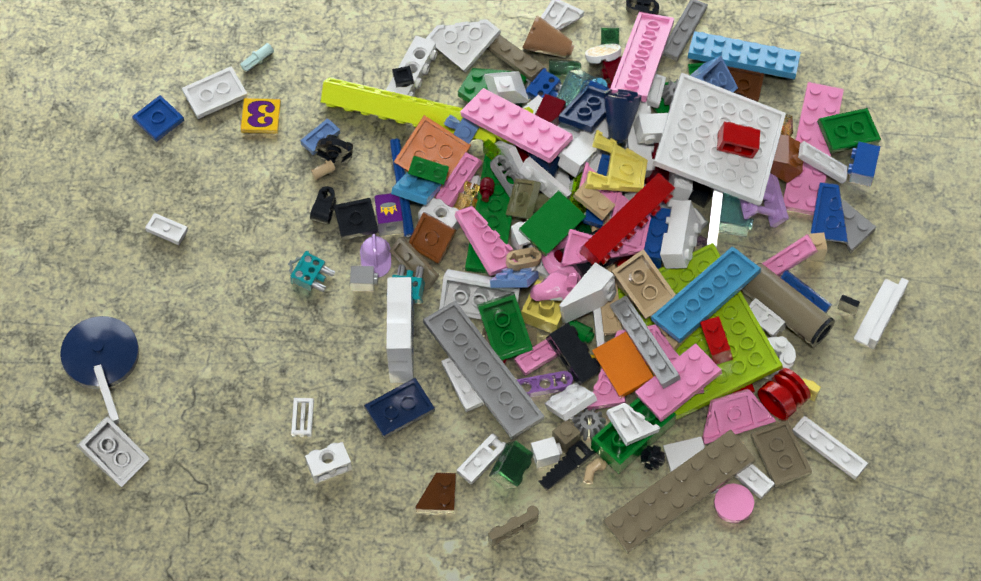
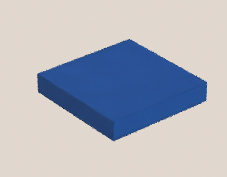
(158, 118)

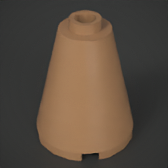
(547, 40)

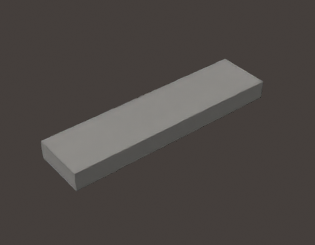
(684, 29)

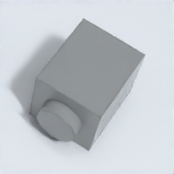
(363, 278)

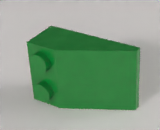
(505, 326)

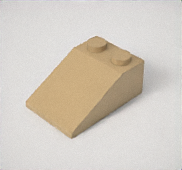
(643, 284)

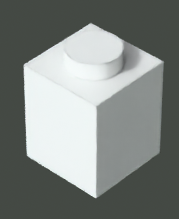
(546, 452)

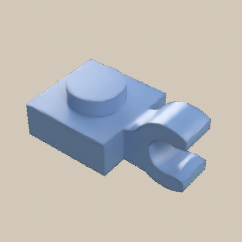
(464, 129)

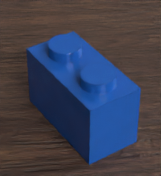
(864, 163)

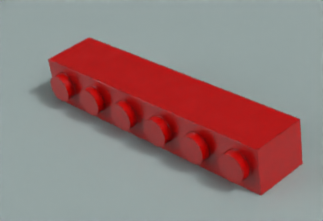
(627, 220)

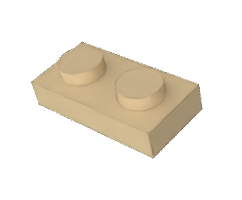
(594, 201)

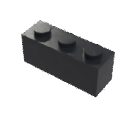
(573, 353)

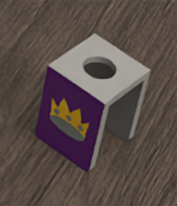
(388, 214)

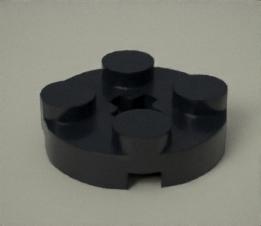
(334, 149)

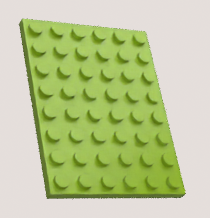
(749, 346)

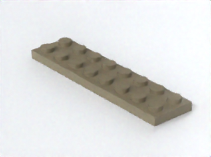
(679, 491)

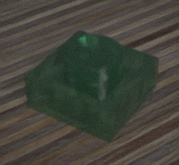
(609, 36)

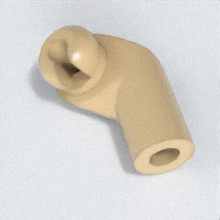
(592, 467)

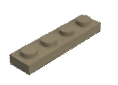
(515, 57)

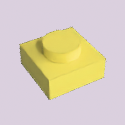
(813, 387)

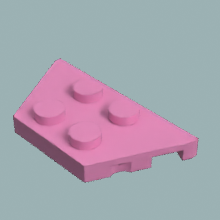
(736, 412)

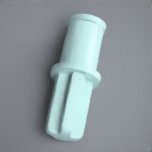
(257, 57)

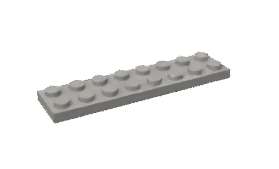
(483, 369)

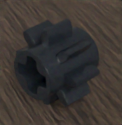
(653, 457)

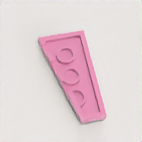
(484, 240)

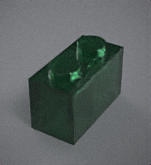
(511, 465)

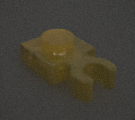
(467, 199)

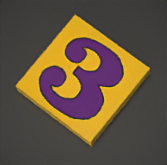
(260, 116)

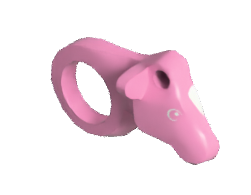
(558, 282)

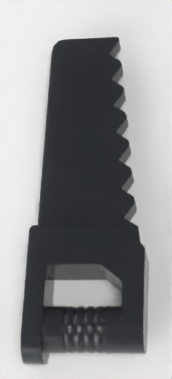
(567, 465)

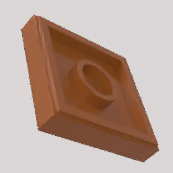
(432, 237)

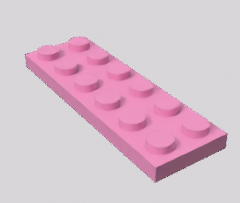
(516, 125)

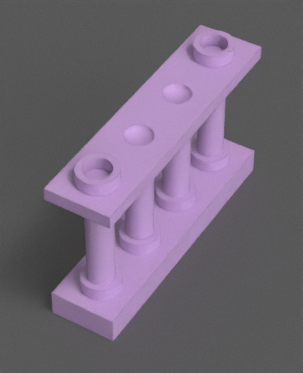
(773, 202)

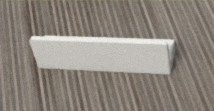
(880, 312)

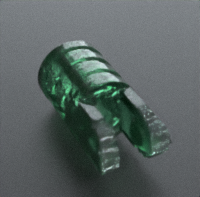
(562, 67)

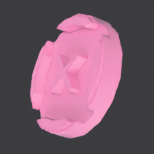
(734, 503)

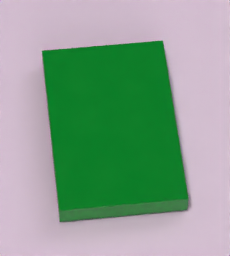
(847, 129)
(552, 223)

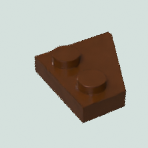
(439, 494)

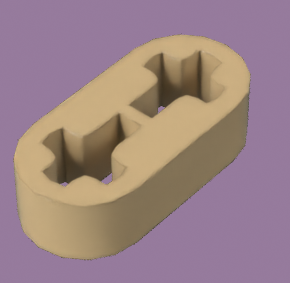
(523, 258)

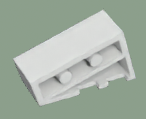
(681, 235)

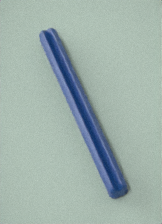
(405, 204)

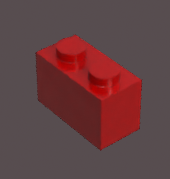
(738, 139)
(716, 340)

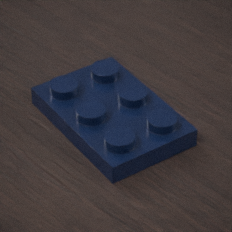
(585, 110)
(399, 408)

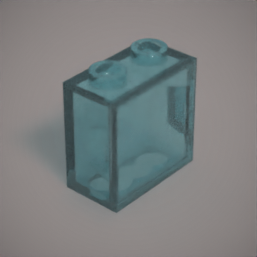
(574, 84)
(732, 217)

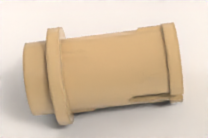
(322, 170)

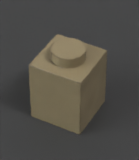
(566, 435)

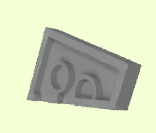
(857, 227)

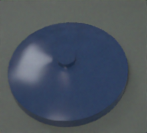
(98, 342)

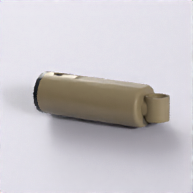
(790, 305)

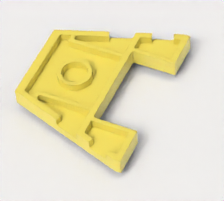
(625, 168)

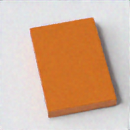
(623, 364)

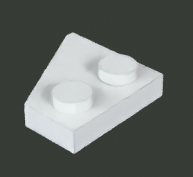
(561, 14)

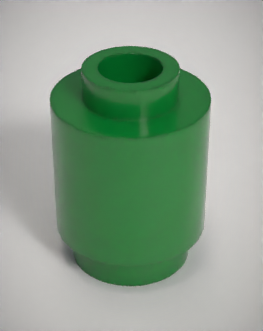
(585, 332)

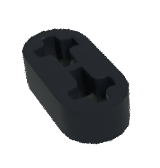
(642, 6)

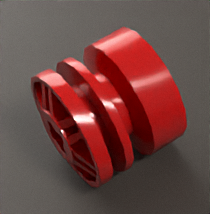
(784, 394)

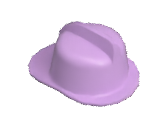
(376, 253)

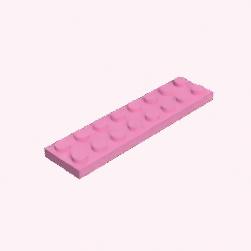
(643, 54)
(818, 103)

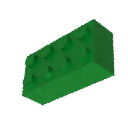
(612, 448)

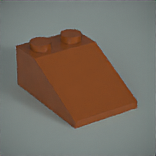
(786, 161)

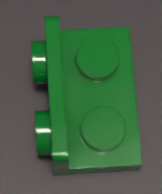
(428, 170)

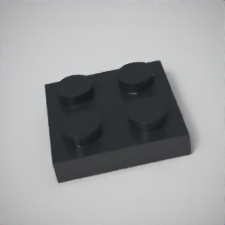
(356, 219)

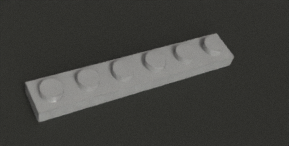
(645, 342)

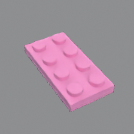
(695, 371)

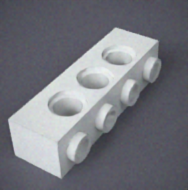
(422, 49)

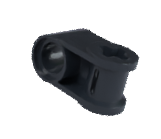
(324, 205)

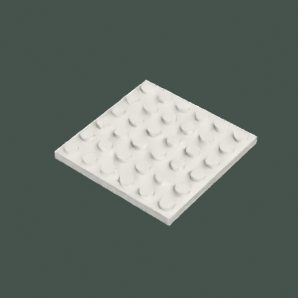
(691, 139)

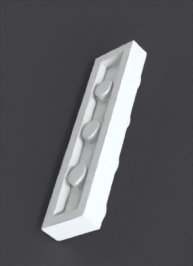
(829, 447)

